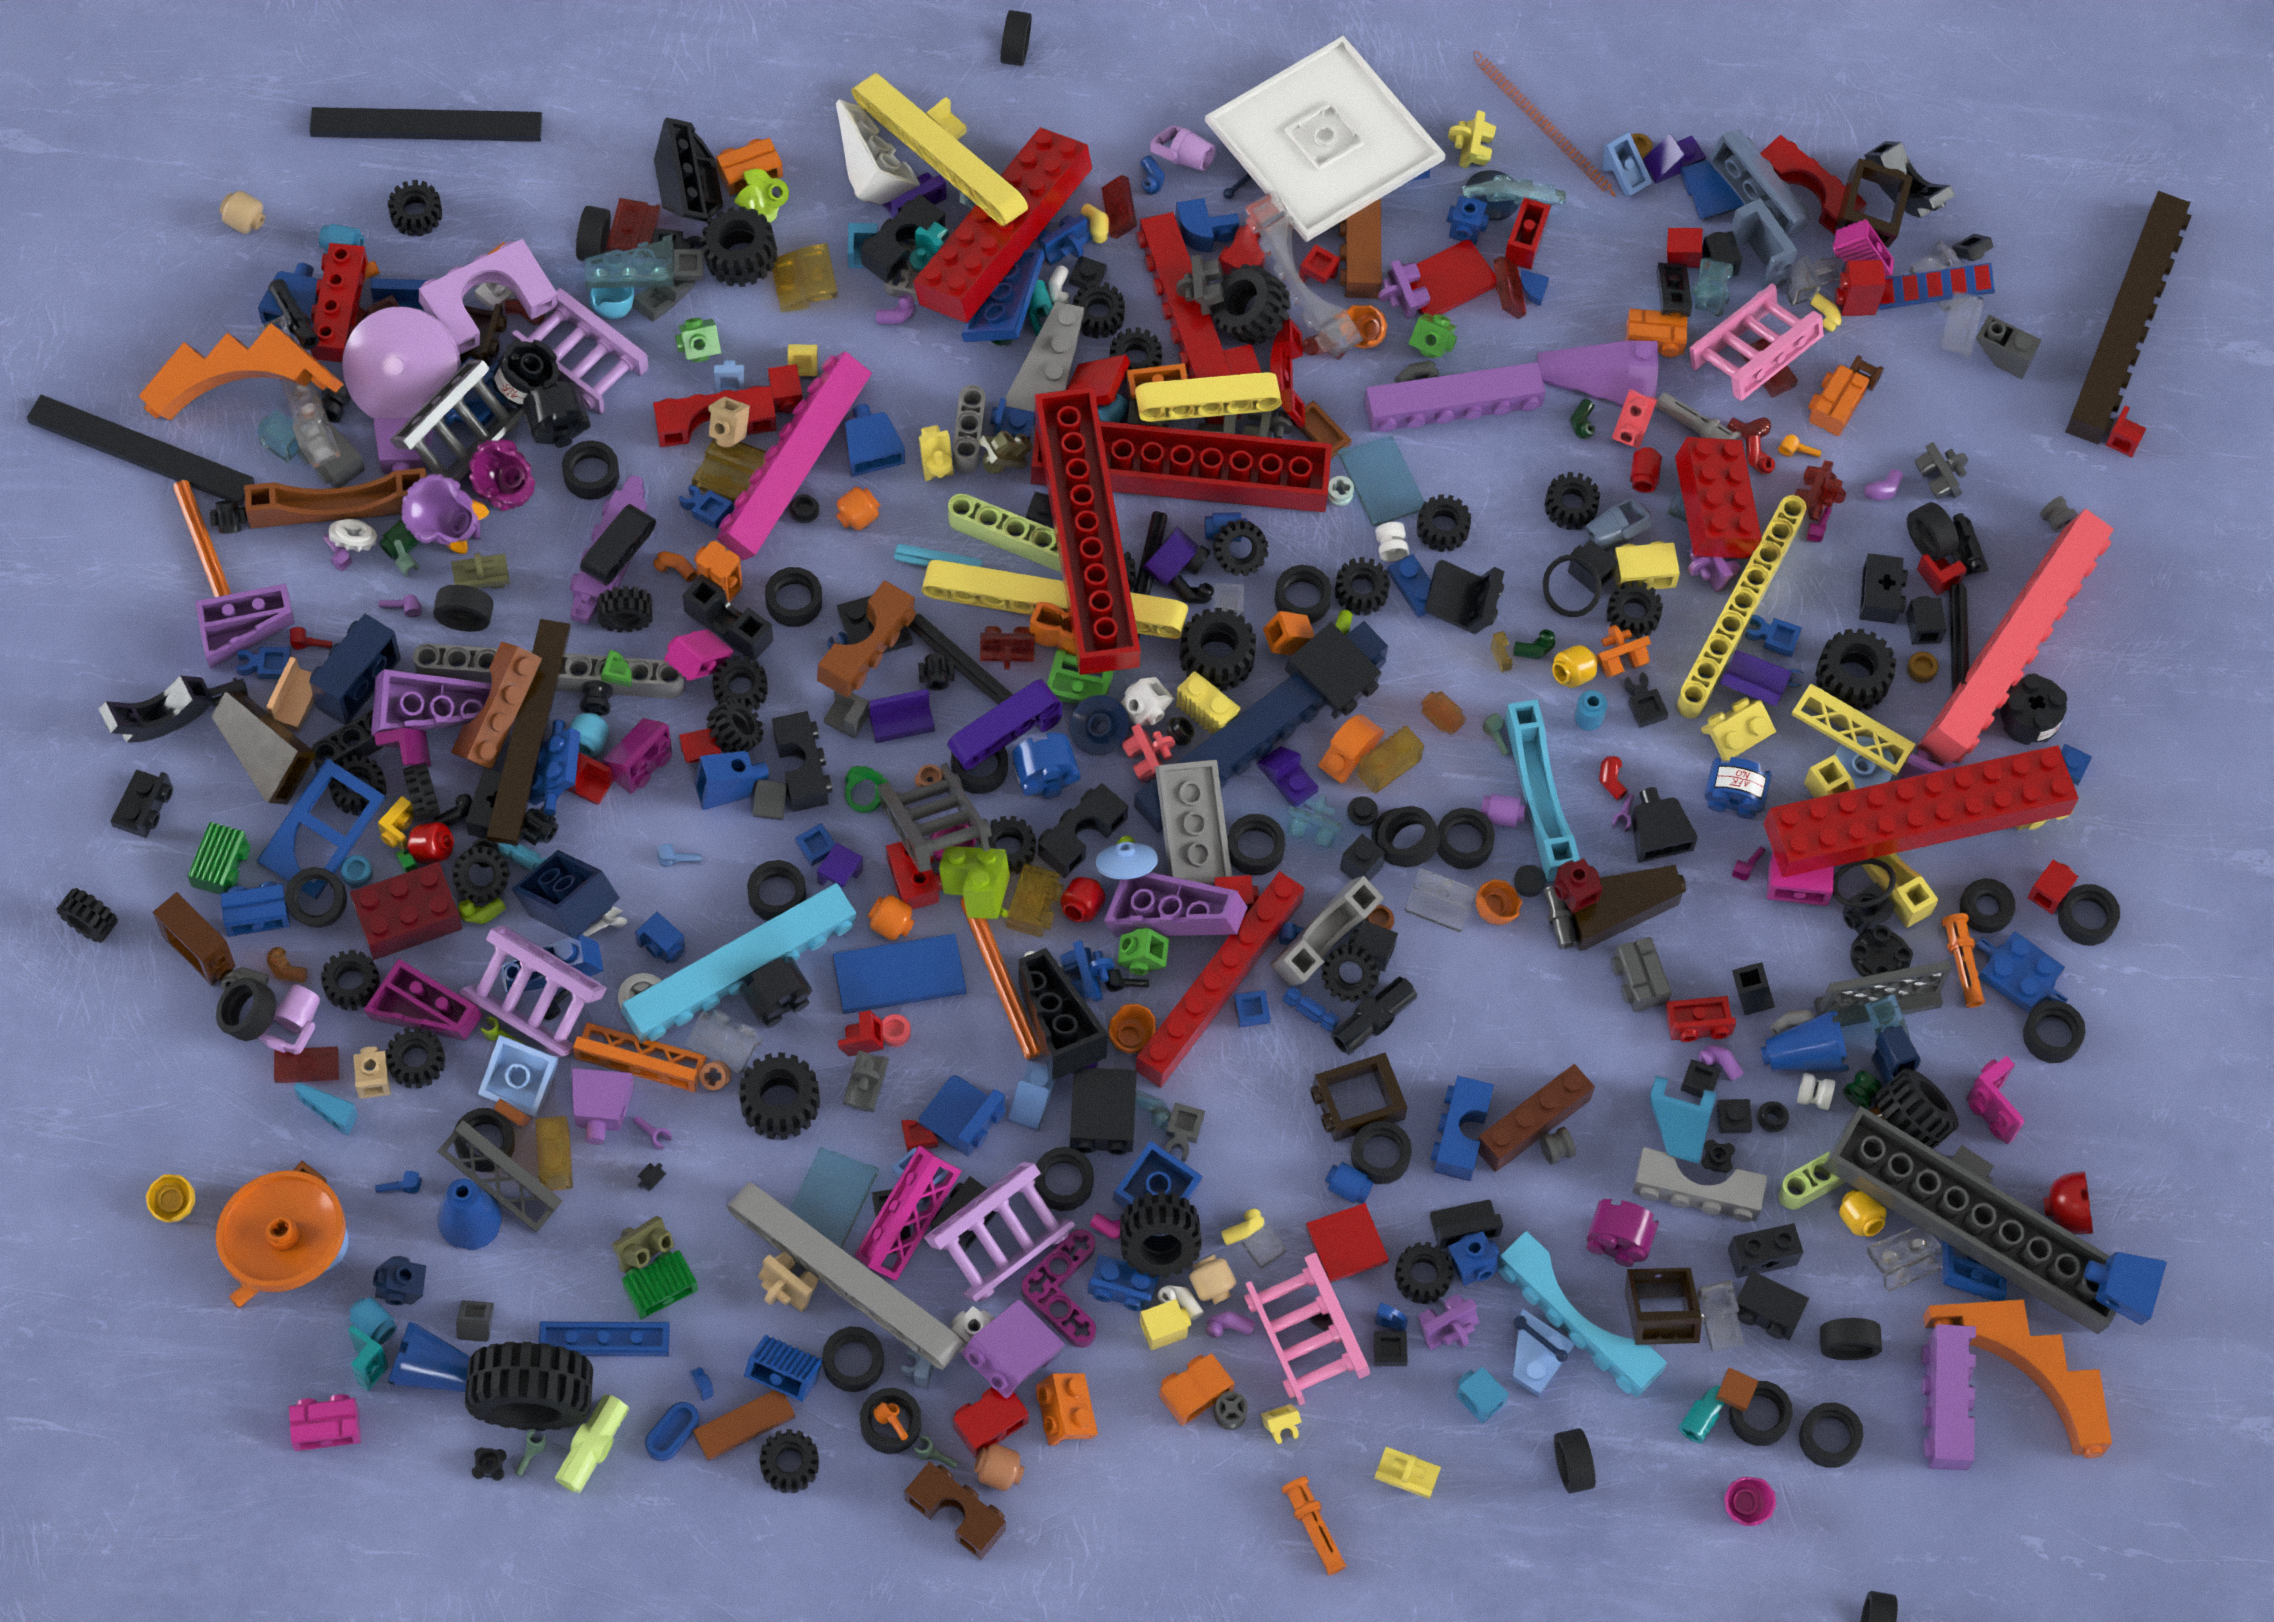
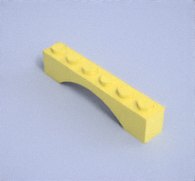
(1911, 893)

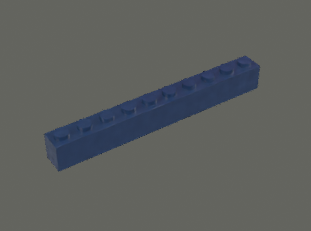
(1260, 726)

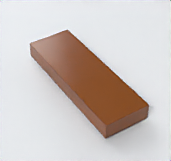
(743, 1424)

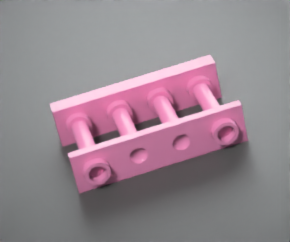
(1765, 363)
(1325, 1303)

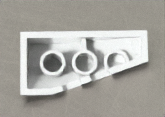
(870, 160)

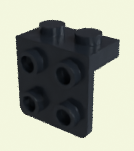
(1464, 597)

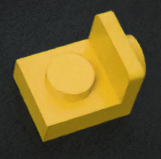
(395, 820)

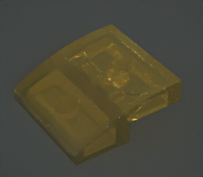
(804, 277)
(728, 469)

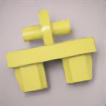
(1468, 139)
(935, 453)
(1407, 1472)

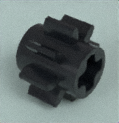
(228, 516)
(936, 671)
(539, 826)

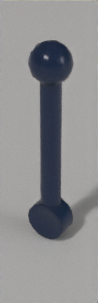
(1229, 192)
(1520, 1323)

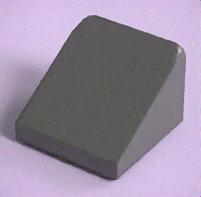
(770, 799)
(474, 1320)

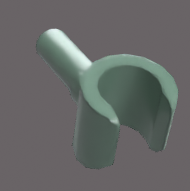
(404, 560)
(1491, 727)
(532, 1449)
(933, 1453)

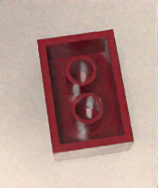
(406, 910)

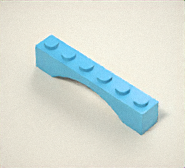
(1530, 752)
(1531, 1270)

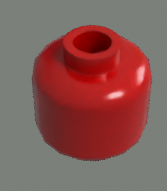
(430, 843)
(1082, 899)

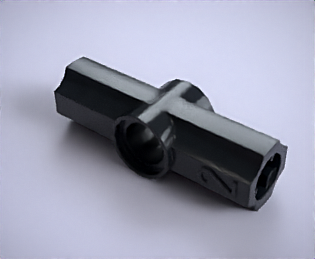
(1374, 1015)

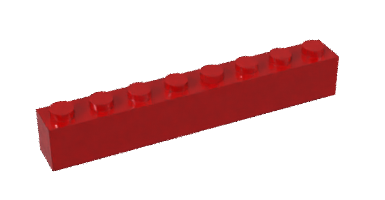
(1189, 328)
(1219, 980)

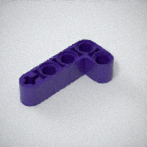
(1005, 723)

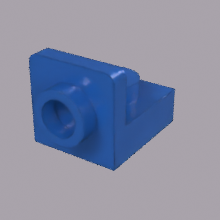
(1012, 420)

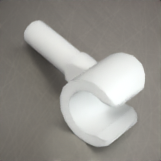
(608, 919)

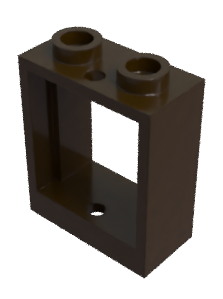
(1881, 175)
(1388, 1085)
(1663, 1326)

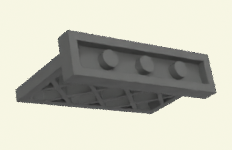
(1913, 987)

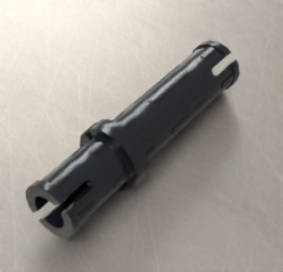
(297, 321)

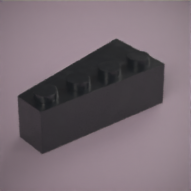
(1061, 1018)

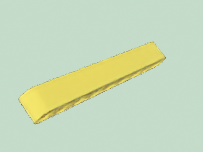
(939, 149)
(1022, 592)
(1738, 617)

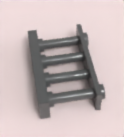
(451, 397)
(913, 834)

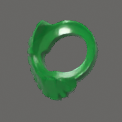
(857, 775)

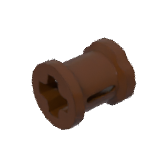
(1875, 372)

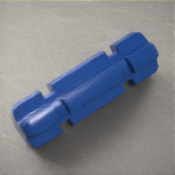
(1311, 1009)

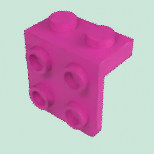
(1990, 1103)

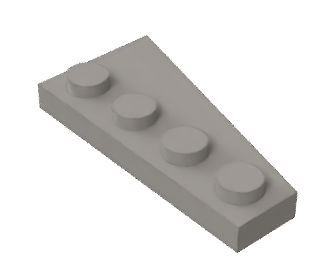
(1049, 359)

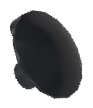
(1879, 952)

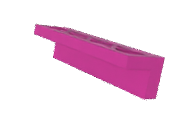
(899, 1207)

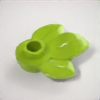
(759, 193)

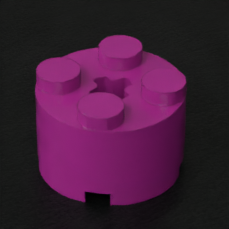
(1622, 1232)

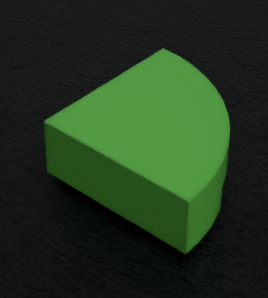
(616, 670)

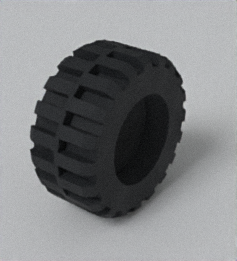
(529, 1386)

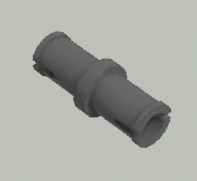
(1561, 918)

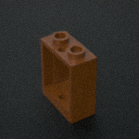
(194, 938)

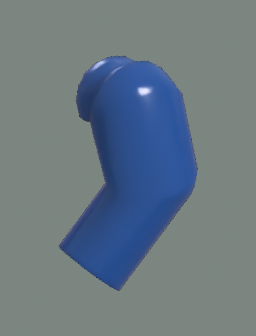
(1155, 175)

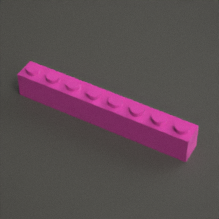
(793, 455)

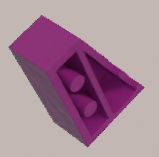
(416, 1000)

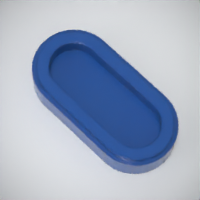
(672, 1431)

